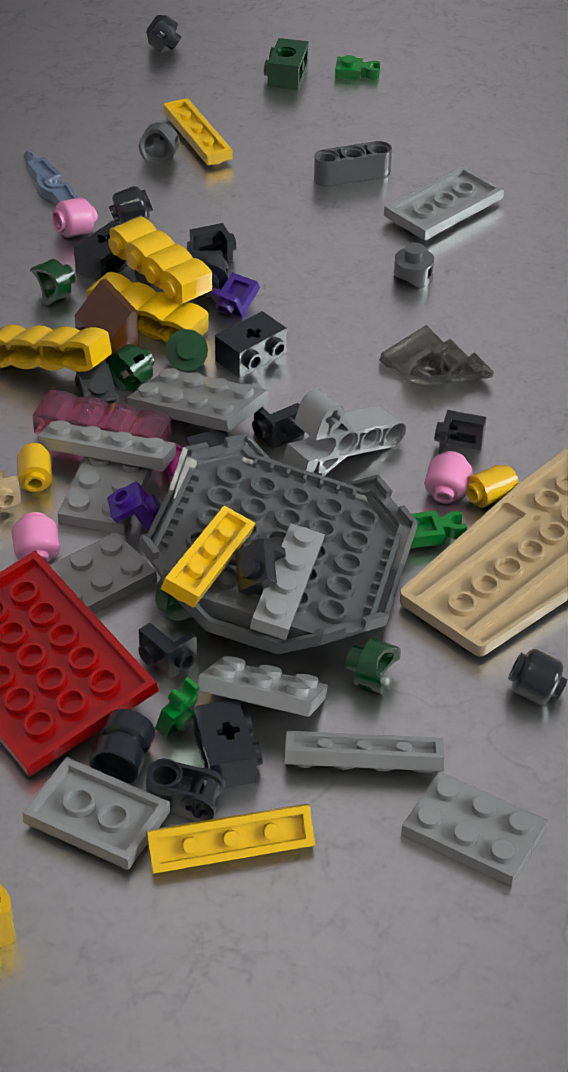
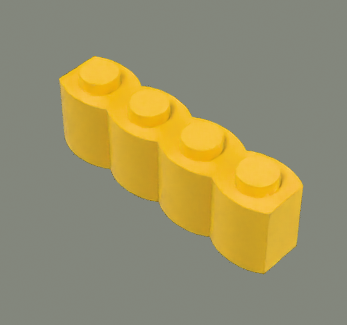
(160, 260)
(156, 313)
(53, 348)

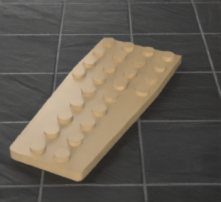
(502, 567)

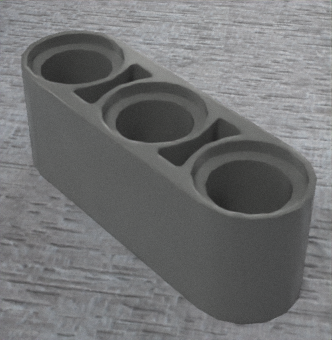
(352, 163)

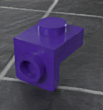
(235, 295)
(134, 501)

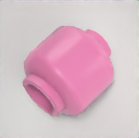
(74, 217)
(448, 477)
(37, 533)

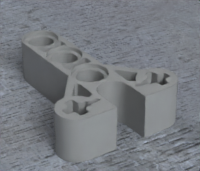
(339, 433)

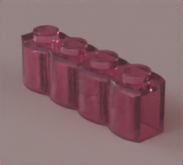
(95, 412)

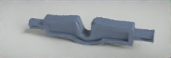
(48, 179)

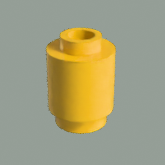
(34, 468)
(491, 485)

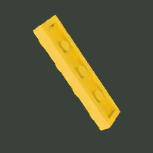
(197, 131)
(207, 556)
(230, 838)

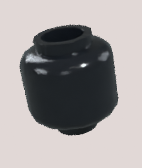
(130, 204)
(537, 677)

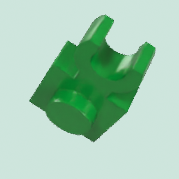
(354, 68)
(433, 529)
(179, 710)

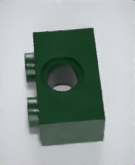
(287, 63)

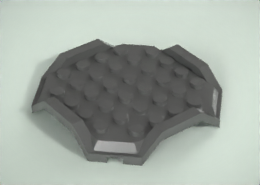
(354, 570)

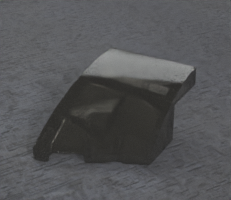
(430, 361)

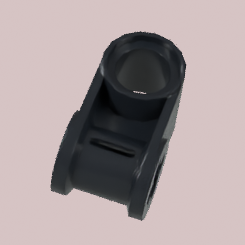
(185, 788)

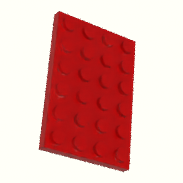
(57, 667)

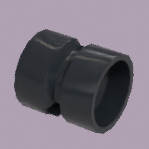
(123, 745)

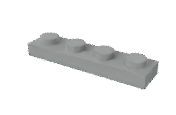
(107, 445)
(280, 601)
(364, 751)

